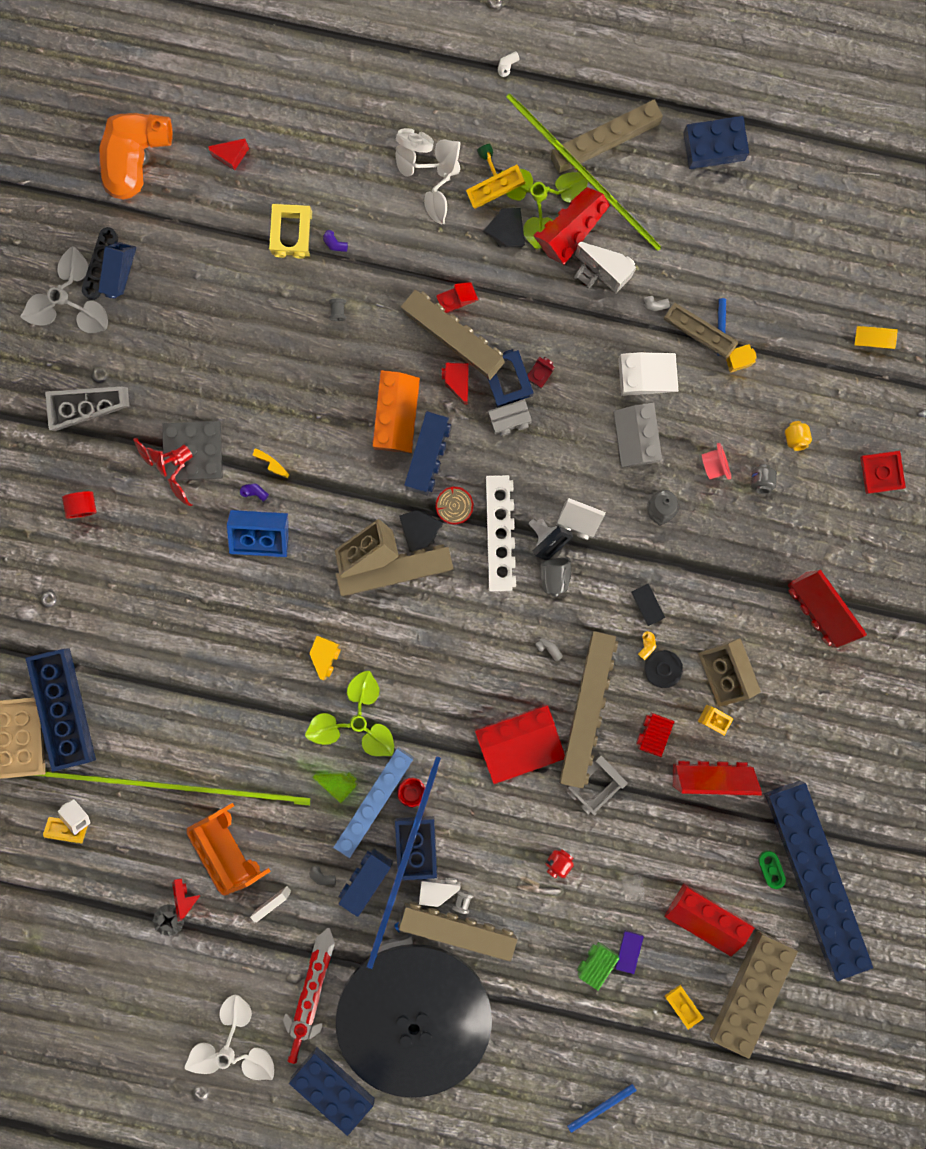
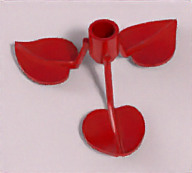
(176, 457)

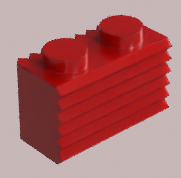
(655, 734)

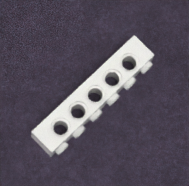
(495, 484)

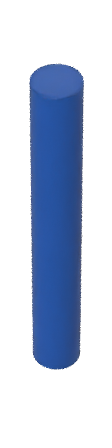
(722, 316)

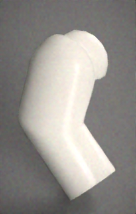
(505, 63)

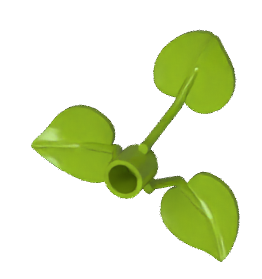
(569, 187)
(376, 742)

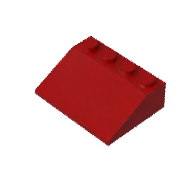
(826, 609)
(520, 744)
(715, 779)

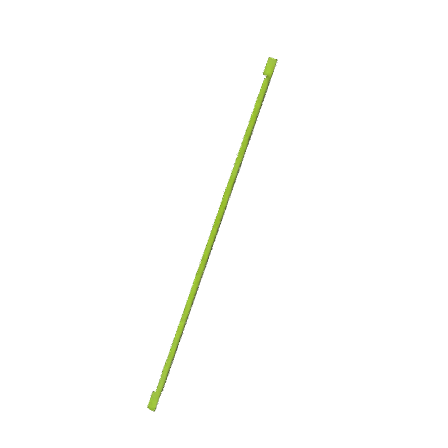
(297, 800)

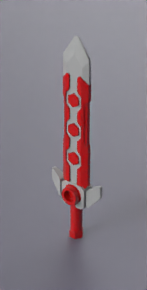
(310, 995)

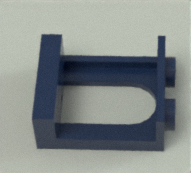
(524, 393)

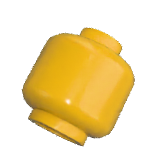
(798, 436)

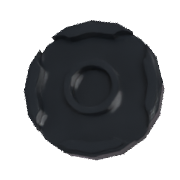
(663, 669)

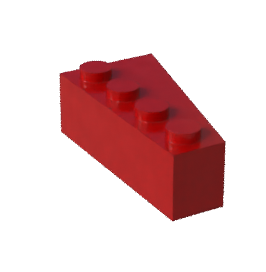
(572, 225)

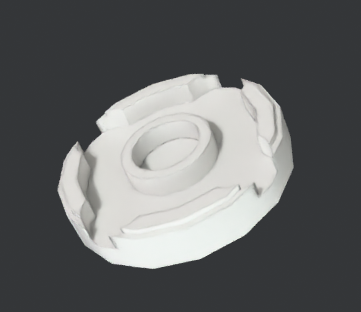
(413, 141)

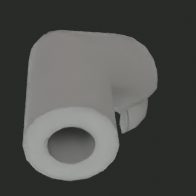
(657, 305)
(551, 647)

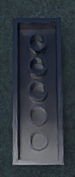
(60, 709)

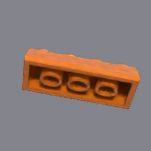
(396, 412)

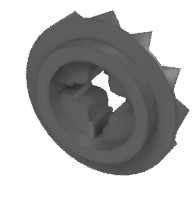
(167, 929)

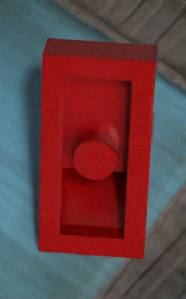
(459, 296)
(182, 904)

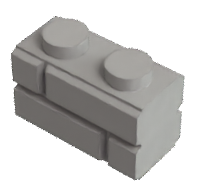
(510, 417)

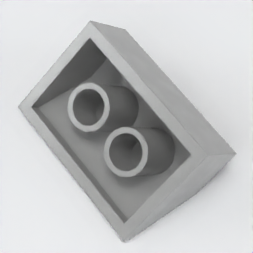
(637, 435)

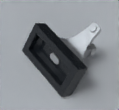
(549, 539)

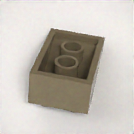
(367, 550)

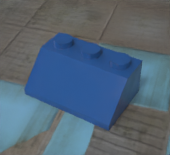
(258, 533)

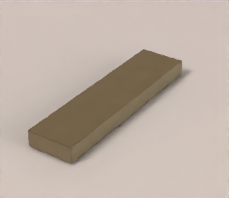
(700, 330)

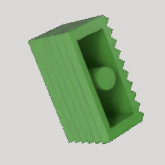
(598, 965)

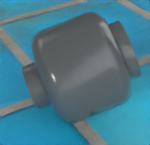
(763, 479)

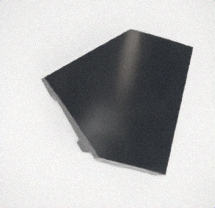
(507, 228)
(419, 529)

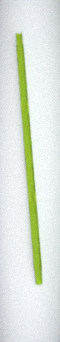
(559, 147)

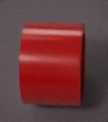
(79, 504)

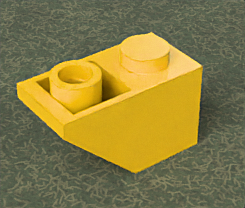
(323, 654)

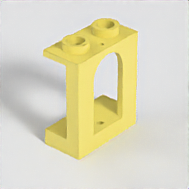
(280, 211)

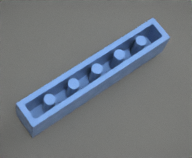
(373, 802)

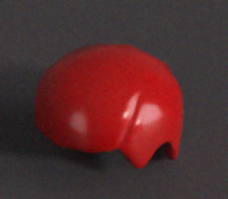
(410, 792)

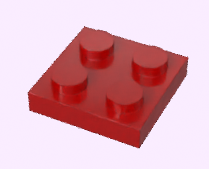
(883, 472)

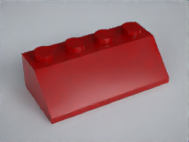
(709, 920)

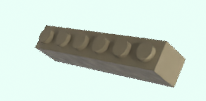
(609, 135)
(453, 334)
(400, 570)
(457, 932)

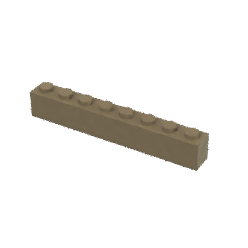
(587, 710)

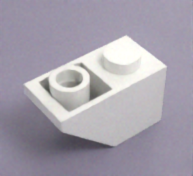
(436, 892)

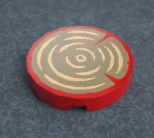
(454, 505)

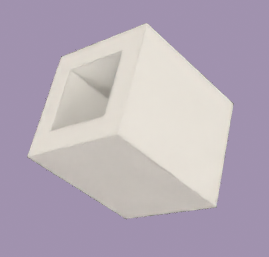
(73, 816)

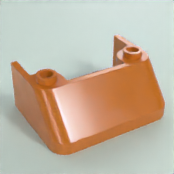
(221, 853)

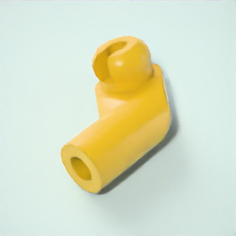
(649, 645)

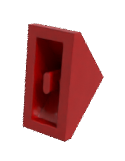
(230, 152)

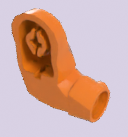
(124, 148)

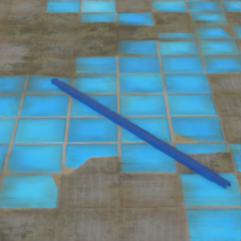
(403, 862)

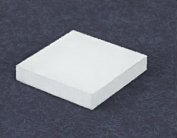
(271, 904)

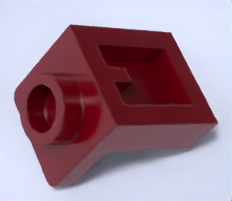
(541, 372)

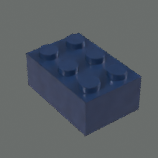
(716, 142)
(423, 856)
(364, 882)

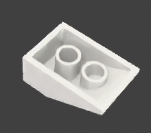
(611, 266)
(647, 373)
(580, 518)

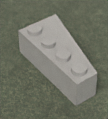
(76, 406)

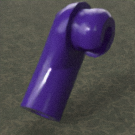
(332, 242)
(252, 490)

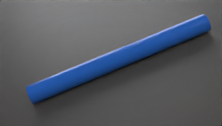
(601, 1108)

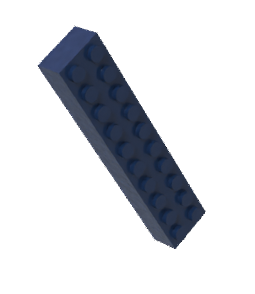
(818, 880)

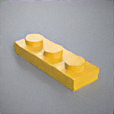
(495, 186)

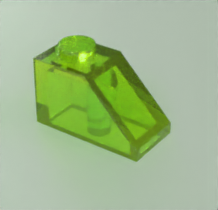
(337, 783)

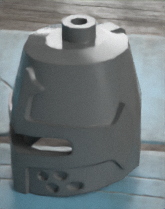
(663, 507)
(556, 575)

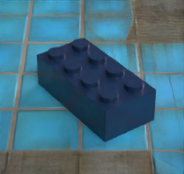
(427, 453)
(332, 1091)

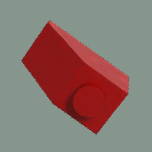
(457, 379)

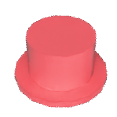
(716, 463)

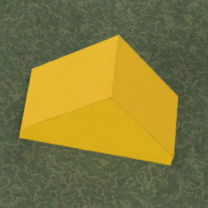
(715, 719)

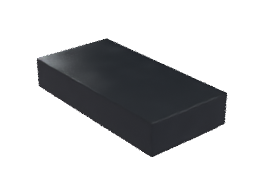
(647, 604)

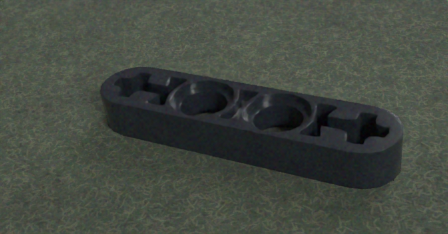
(97, 263)

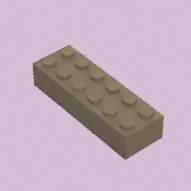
(753, 994)

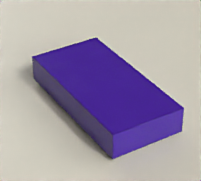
(629, 952)

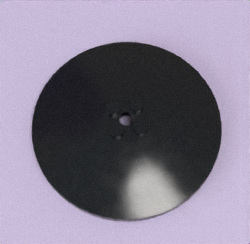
(408, 988)

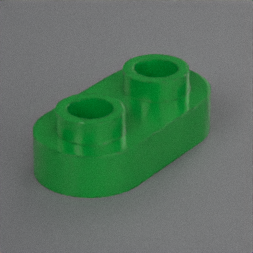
(771, 868)

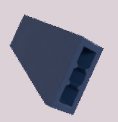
(116, 268)

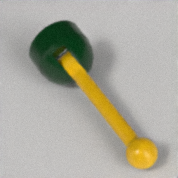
(485, 153)

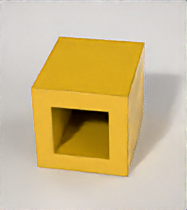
(741, 358)

